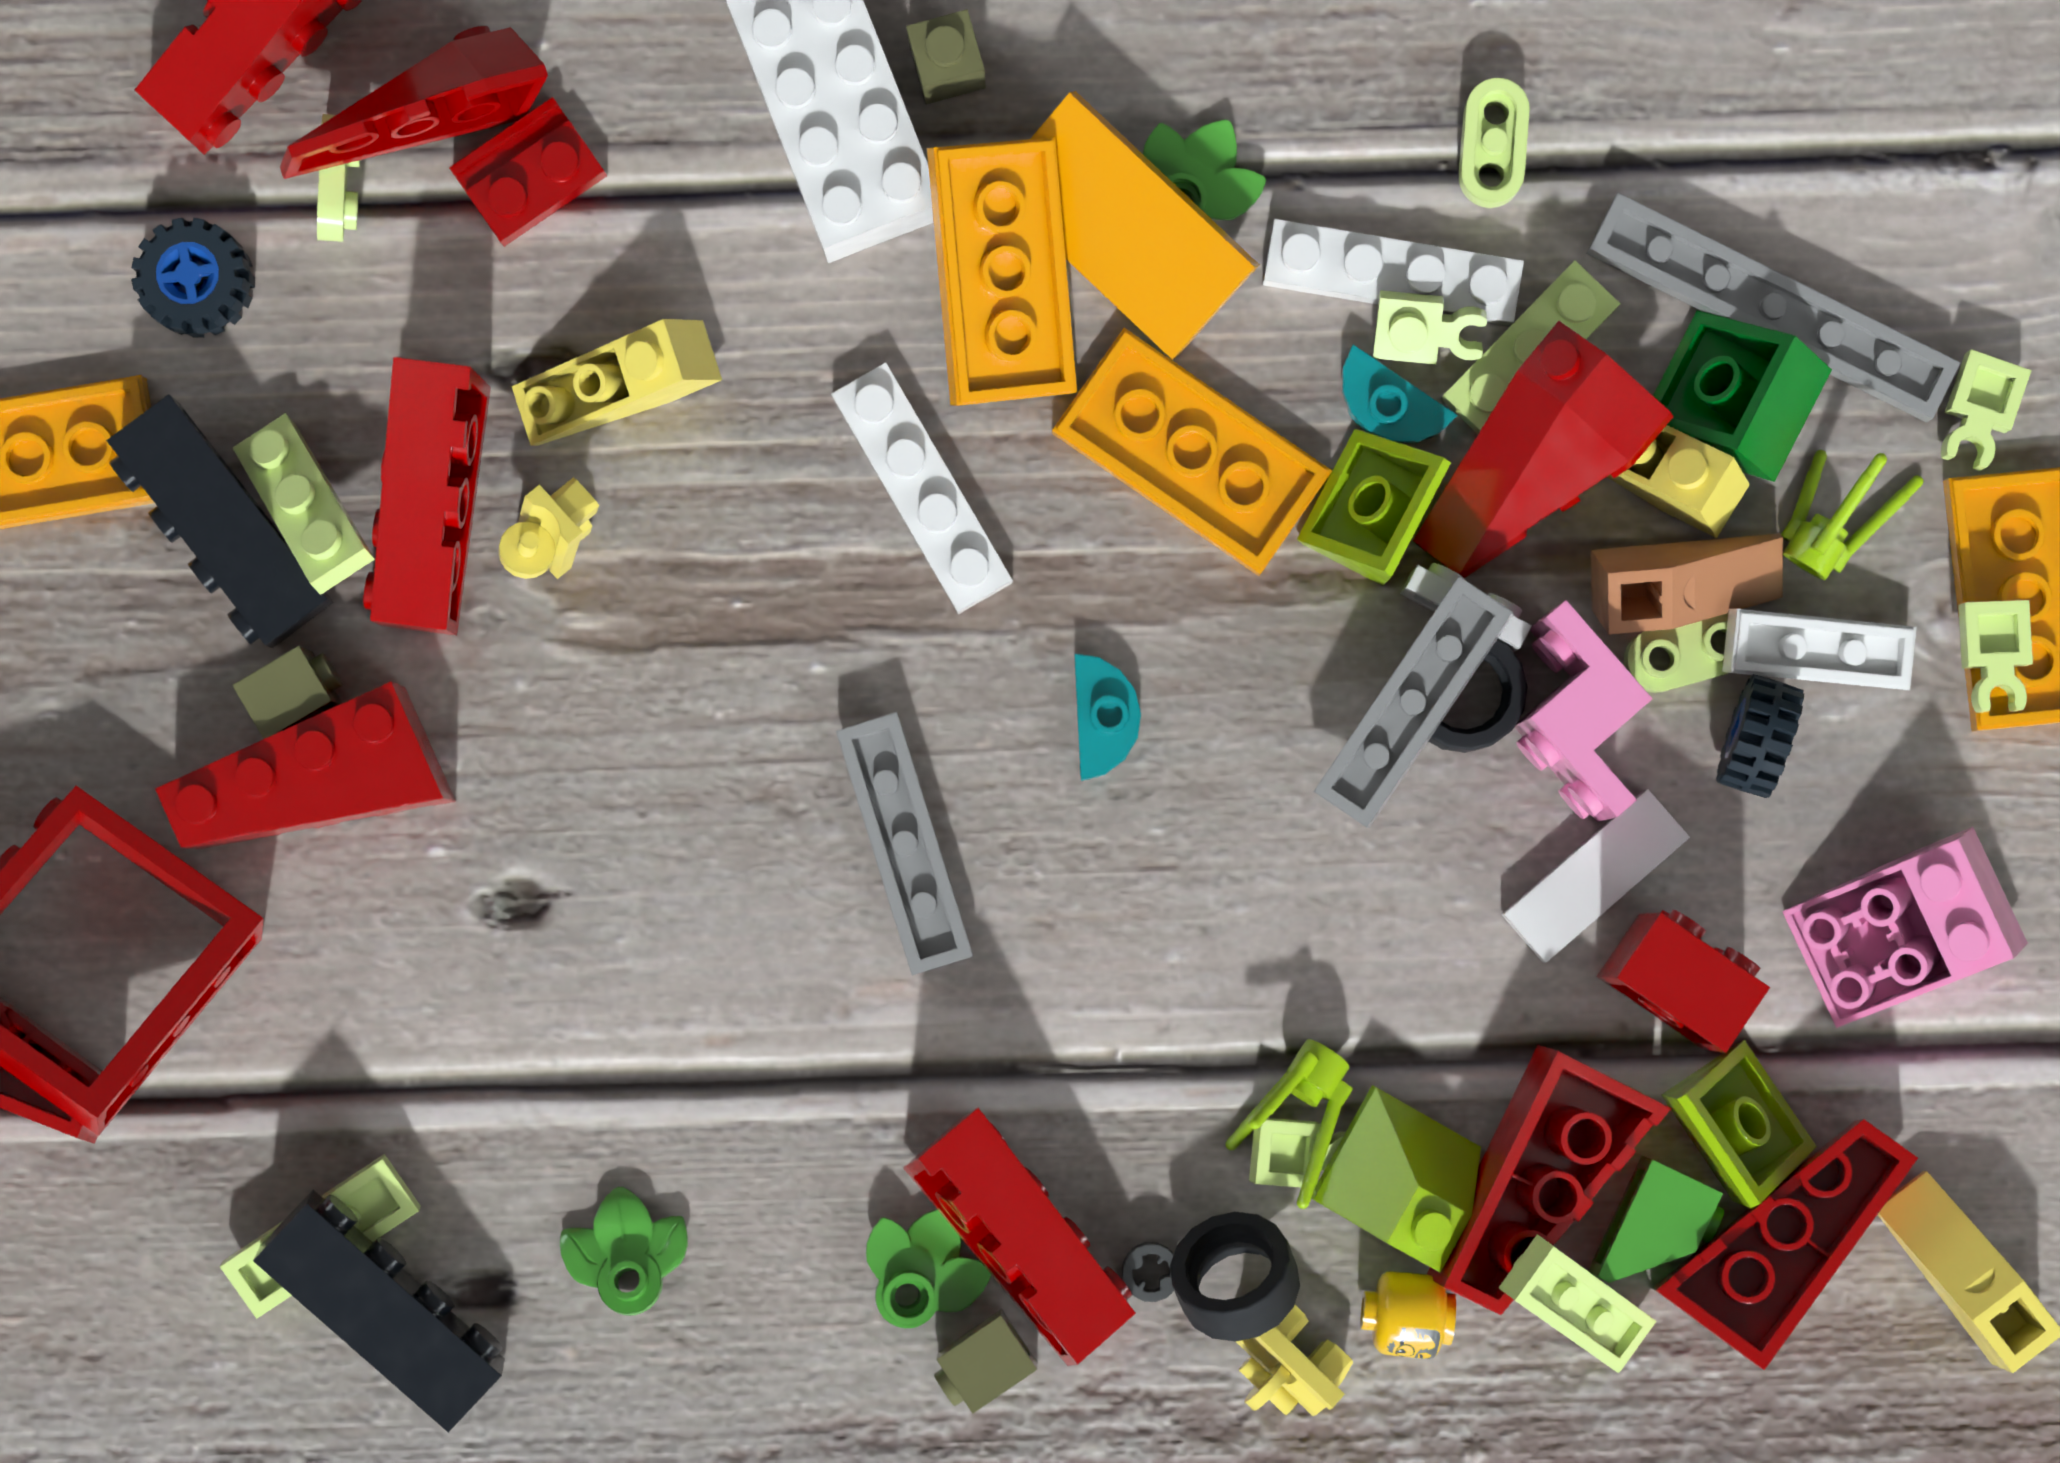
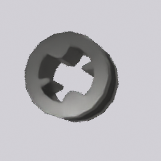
(1134, 1261)

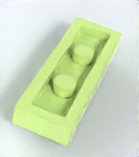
(1571, 299)
(303, 504)
(375, 1197)
(1577, 1304)

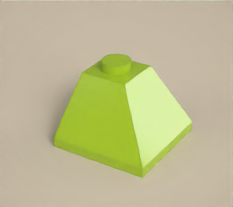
(1402, 1179)

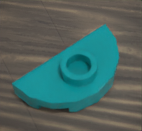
(1388, 403)
(1105, 715)

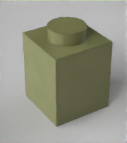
(946, 56)
(289, 690)
(984, 1363)

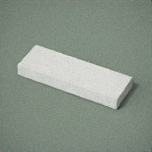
(1819, 649)
(1595, 876)

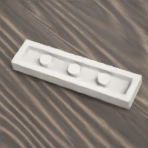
(1363, 264)
(922, 488)

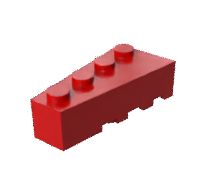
(427, 495)
(321, 772)

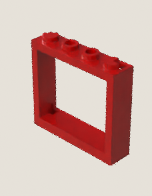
(145, 1049)

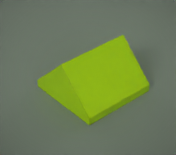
(1373, 504)
(1740, 1124)

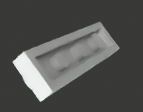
(1414, 702)
(904, 843)

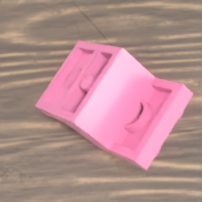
(1580, 714)

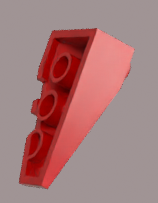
(457, 90)
(1549, 439)

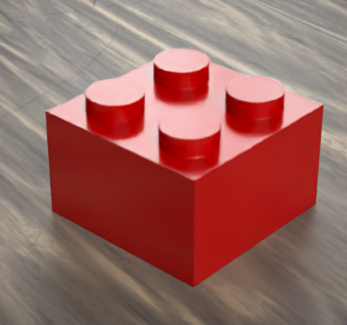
(1685, 981)

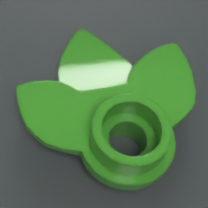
(1206, 168)
(625, 1242)
(929, 1260)

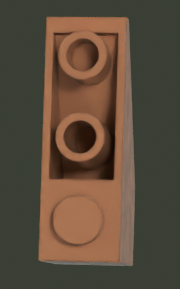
(1683, 581)

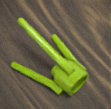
(1819, 544)
(1311, 1076)

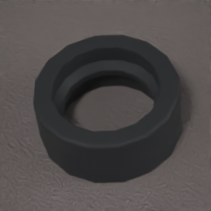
(1506, 716)
(1244, 1315)

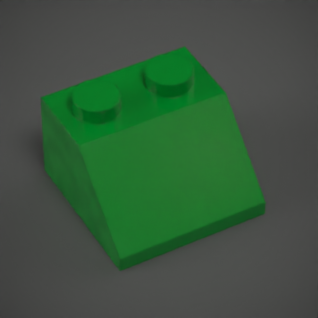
(1742, 390)

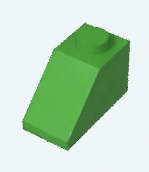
(1656, 1222)

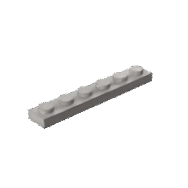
(1744, 290)

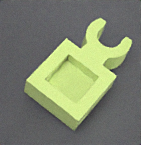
(1414, 327)
(1985, 399)
(1996, 640)
(1283, 1151)

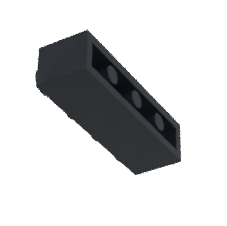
(218, 521)
(382, 1309)

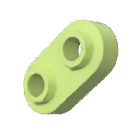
(1494, 145)
(336, 206)
(1689, 653)

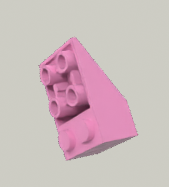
(1906, 928)

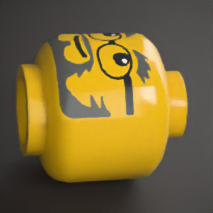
(1409, 1315)

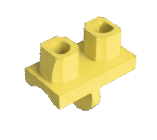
(548, 531)
(1287, 1375)

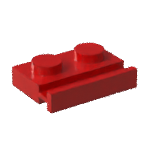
(528, 171)

